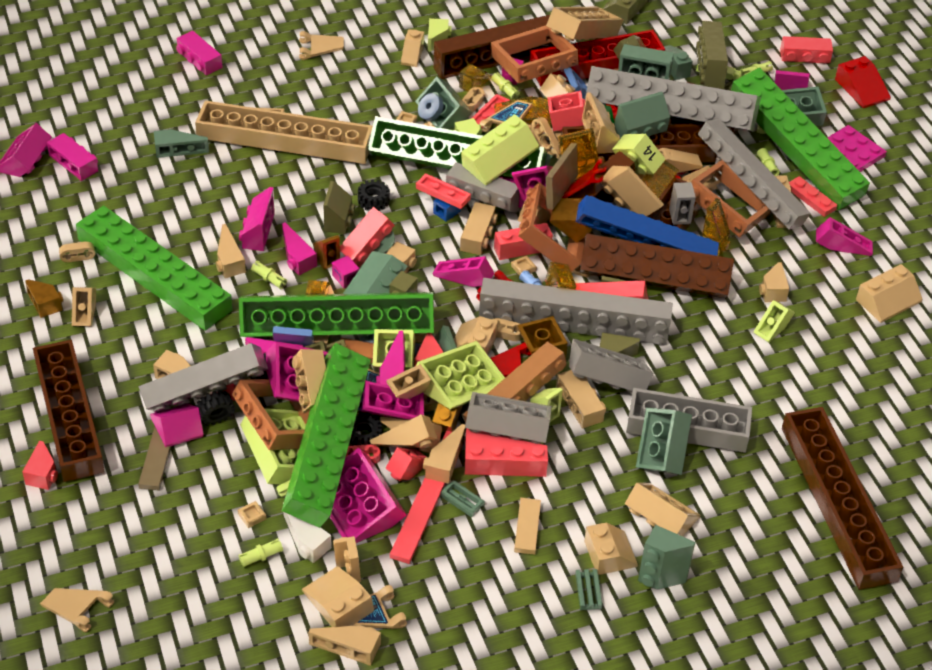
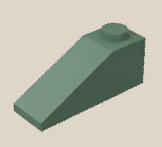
(681, 63)
(179, 143)

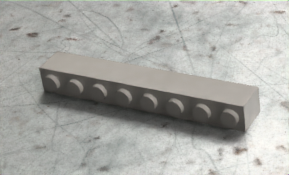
(754, 174)

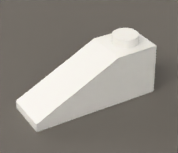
(310, 540)

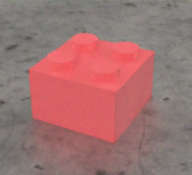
(566, 110)

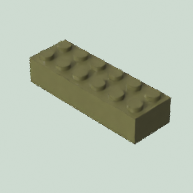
(711, 54)

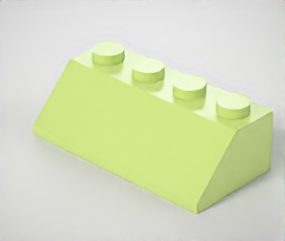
(499, 150)

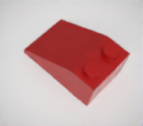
(862, 82)

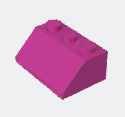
(25, 151)
(258, 221)
(381, 401)

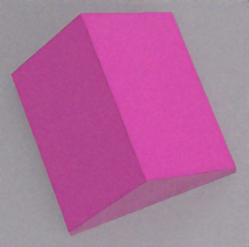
(791, 80)
(529, 178)
(178, 424)

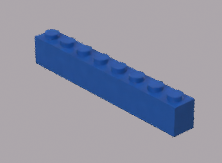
(639, 228)

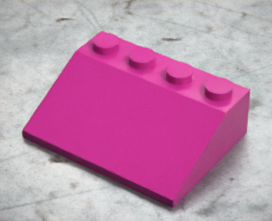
(281, 372)
(363, 500)

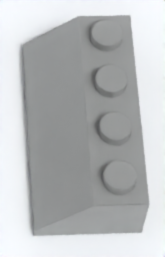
(497, 193)
(608, 366)
(508, 417)

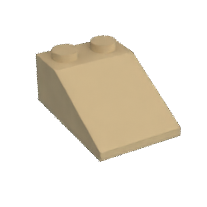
(339, 598)

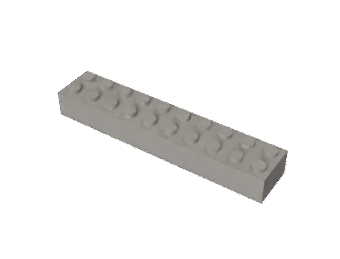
(682, 98)
(577, 310)

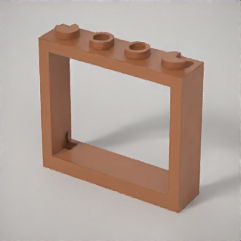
(510, 45)
(705, 197)
(539, 240)
(246, 397)

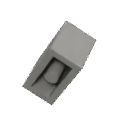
(682, 203)

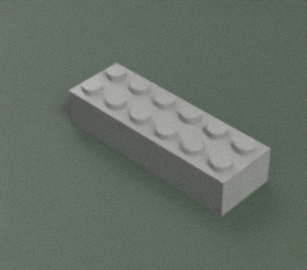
(204, 378)
(712, 422)

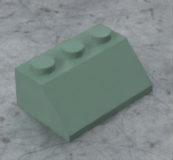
(646, 61)
(809, 102)
(453, 106)
(643, 116)
(375, 274)
(664, 440)
(665, 559)

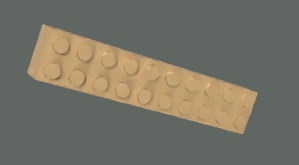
(284, 132)

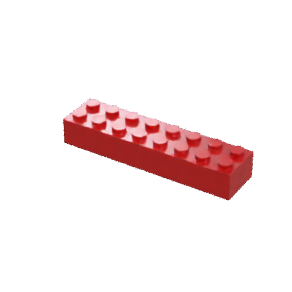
(596, 53)

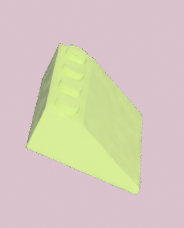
(459, 374)
(274, 464)

